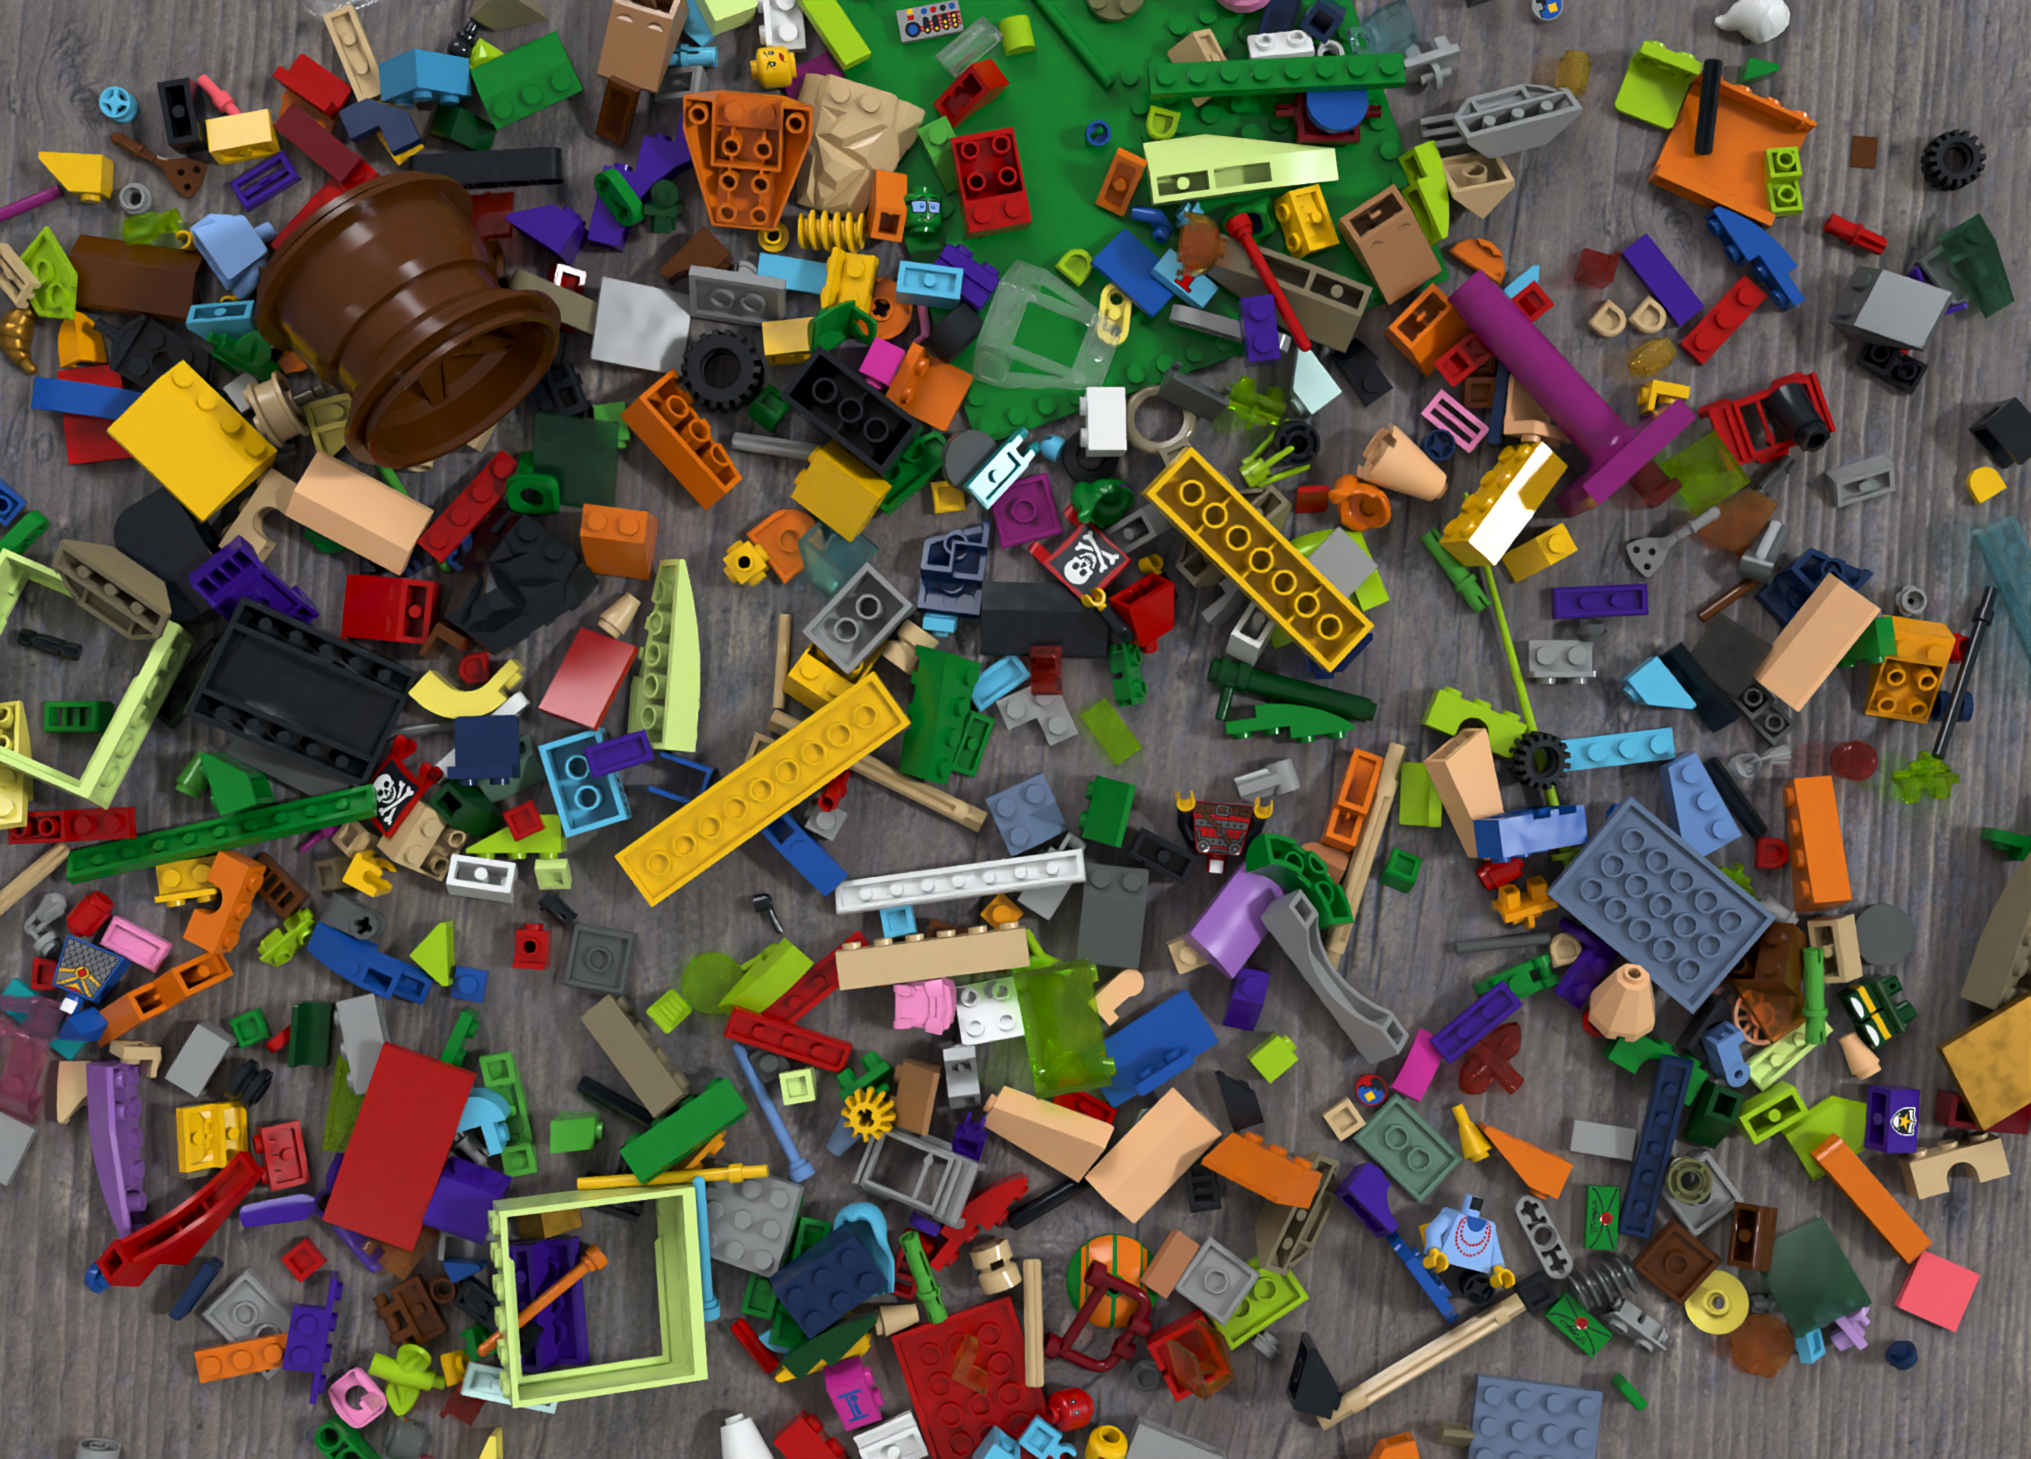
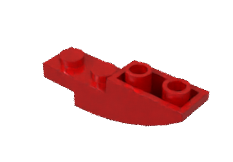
(76, 826)
(983, 1207)

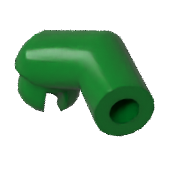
(323, 543)

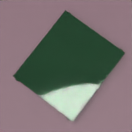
(579, 455)
(1813, 1279)

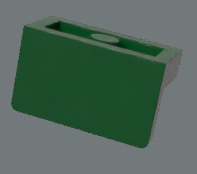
(311, 1033)

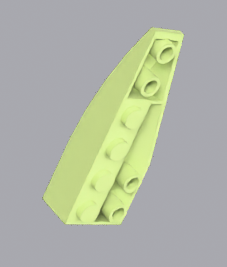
(1231, 166)

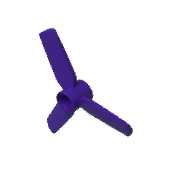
(301, 1207)

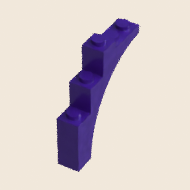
(657, 161)

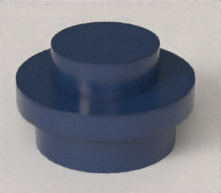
(1902, 1355)

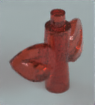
(1492, 1061)

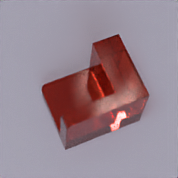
(1596, 268)
(1654, 485)
(1046, 670)
(462, 1406)

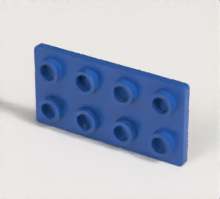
(1156, 1047)

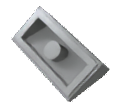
(1861, 480)

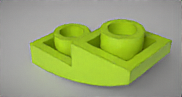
(1781, 179)

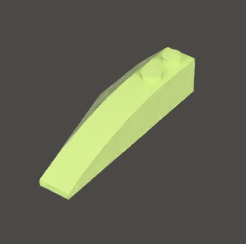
(668, 683)

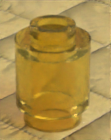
(1574, 72)
(1651, 357)

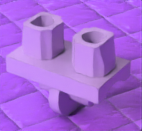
(1850, 1331)

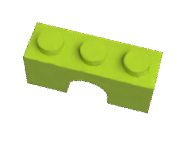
(1449, 710)

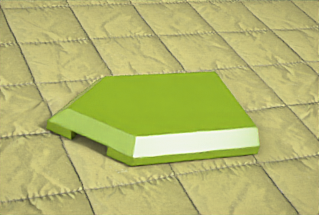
(54, 271)
(1829, 1116)

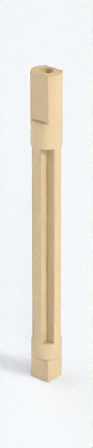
(900, 782)
(1366, 847)
(1425, 1358)

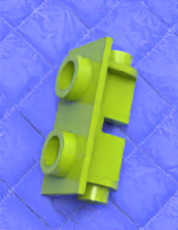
(280, 947)

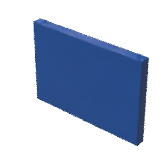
(1128, 267)

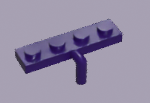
(1587, 967)

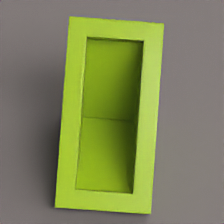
(436, 953)

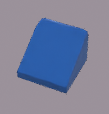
(461, 1268)

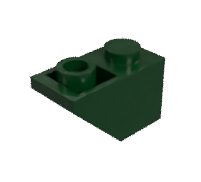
(466, 809)
(1713, 1114)

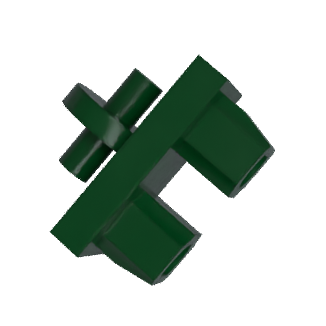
(663, 207)

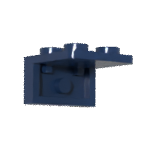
(486, 750)

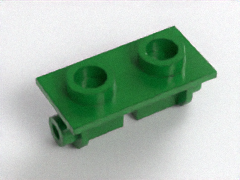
(1127, 659)

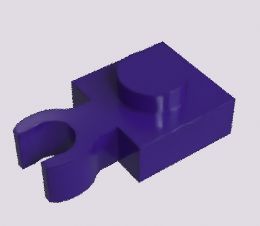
(970, 1138)

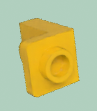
(1660, 390)

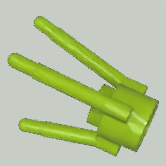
(1255, 471)

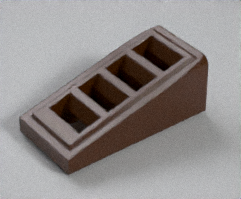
(300, 894)

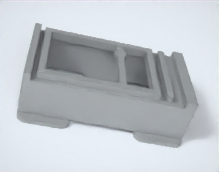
(954, 1185)

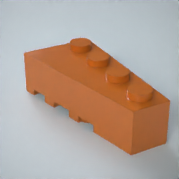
(682, 440)

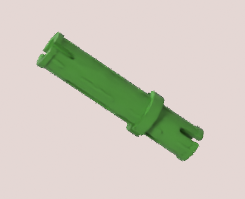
(1456, 572)
(1814, 1003)
(927, 1289)

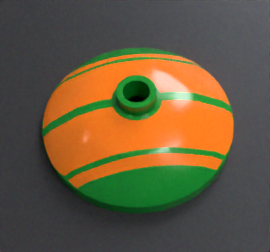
(1124, 1259)

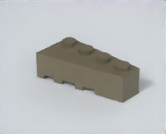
(638, 1055)

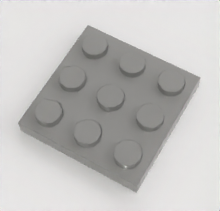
(751, 1221)

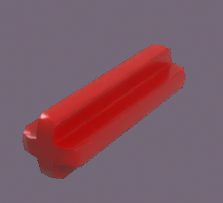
(755, 1348)

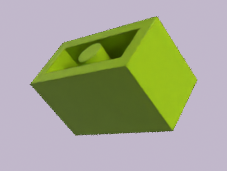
(1770, 1112)

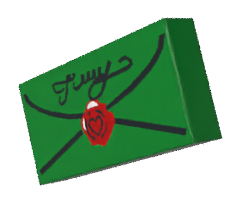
(1601, 1217)
(1578, 1324)

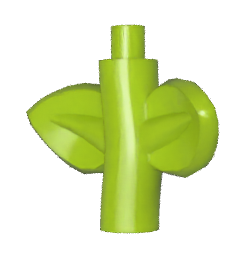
(405, 1376)

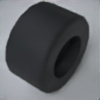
(955, 333)

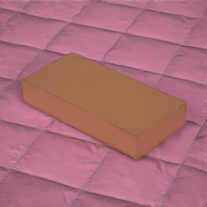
(1169, 1263)

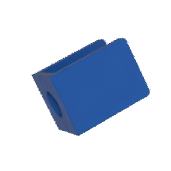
(708, 780)

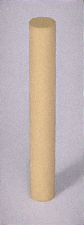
(782, 660)

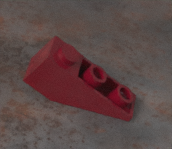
(1953, 1112)

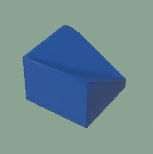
(84, 1026)

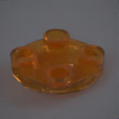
(1761, 1345)

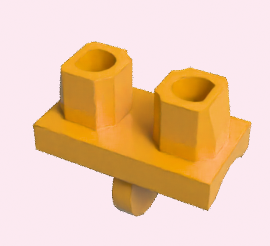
(1524, 905)

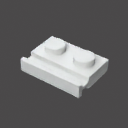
(892, 1439)

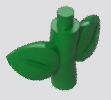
(243, 355)

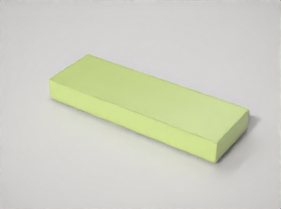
(1777, 1058)

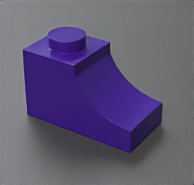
(1366, 1197)

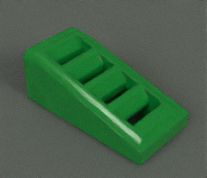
(97, 716)

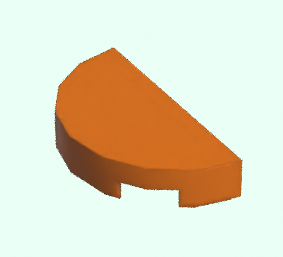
(1481, 255)

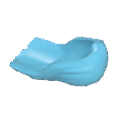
(872, 1229)

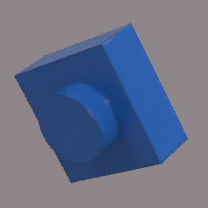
(470, 983)

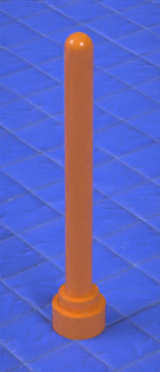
(591, 1261)

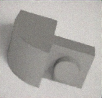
(962, 1076)

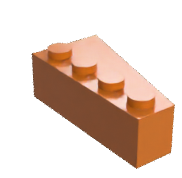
(1815, 845)

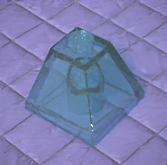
(831, 558)

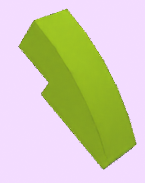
(1427, 190)
(768, 979)

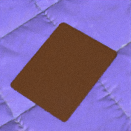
(1864, 152)

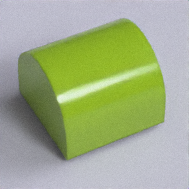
(1016, 35)

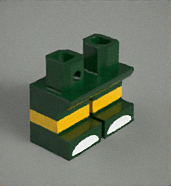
(1874, 1011)

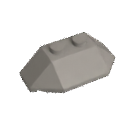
(1515, 118)

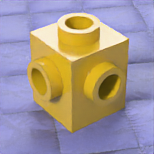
(755, 572)

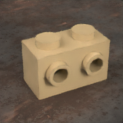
(1840, 945)

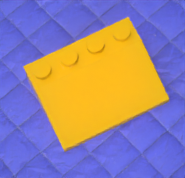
(193, 441)

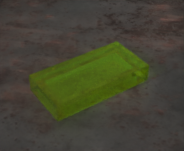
(1111, 731)

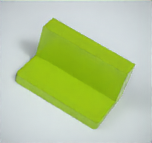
(1418, 797)

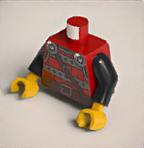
(1220, 827)

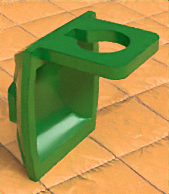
(837, 324)

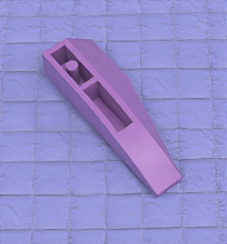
(117, 1140)

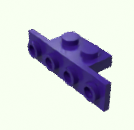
(308, 1336)

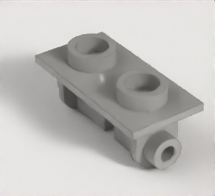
(1647, 1334)

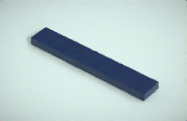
(1654, 1145)

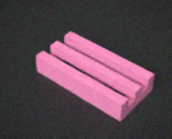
(1434, 403)

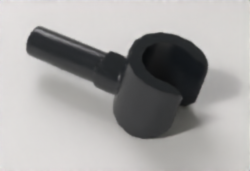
(764, 902)

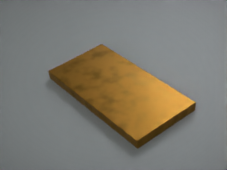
(1993, 1062)

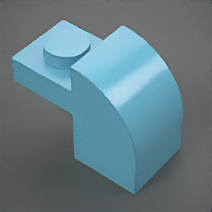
(487, 1110)

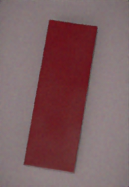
(318, 144)

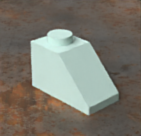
(1310, 384)

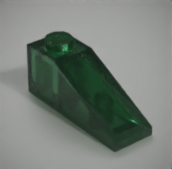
(1979, 264)

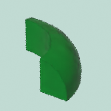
(1296, 869)

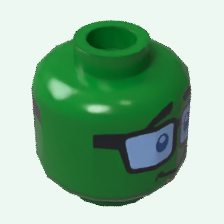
(923, 211)

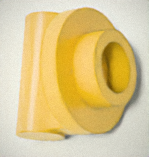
(454, 1367)

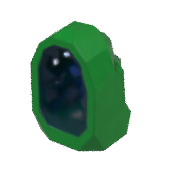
(1260, 213)

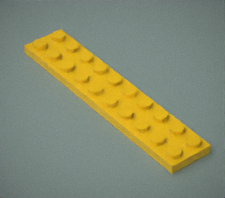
(763, 789)

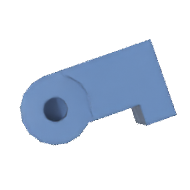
(1724, 1054)

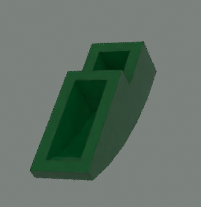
(829, 1344)

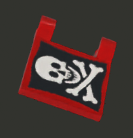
(1084, 559)
(399, 787)

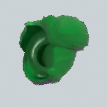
(1102, 501)

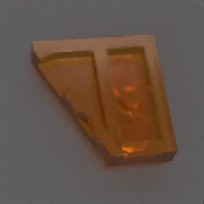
(1740, 521)

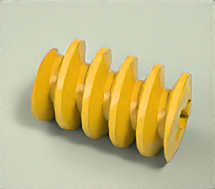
(832, 232)

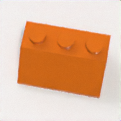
(1265, 1169)

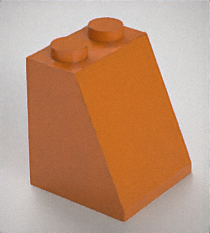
(618, 541)

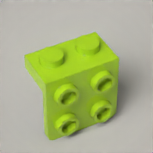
(1656, 84)

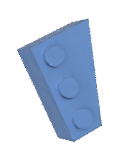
(1695, 805)

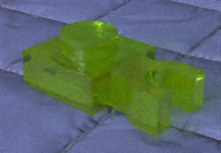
(148, 226)

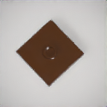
(1676, 1262)

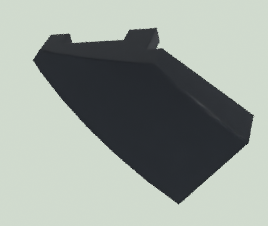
(1239, 1101)

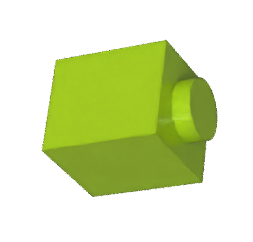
(1273, 1056)

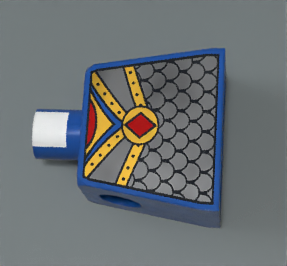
(86, 973)

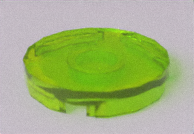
(709, 980)

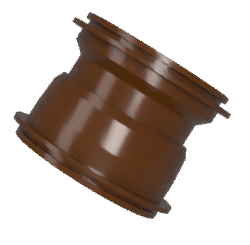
(406, 317)

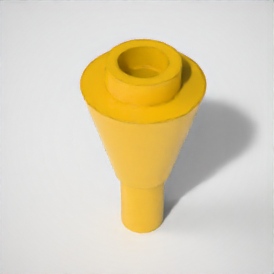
(1473, 1142)

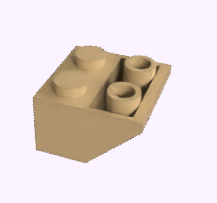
(424, 842)

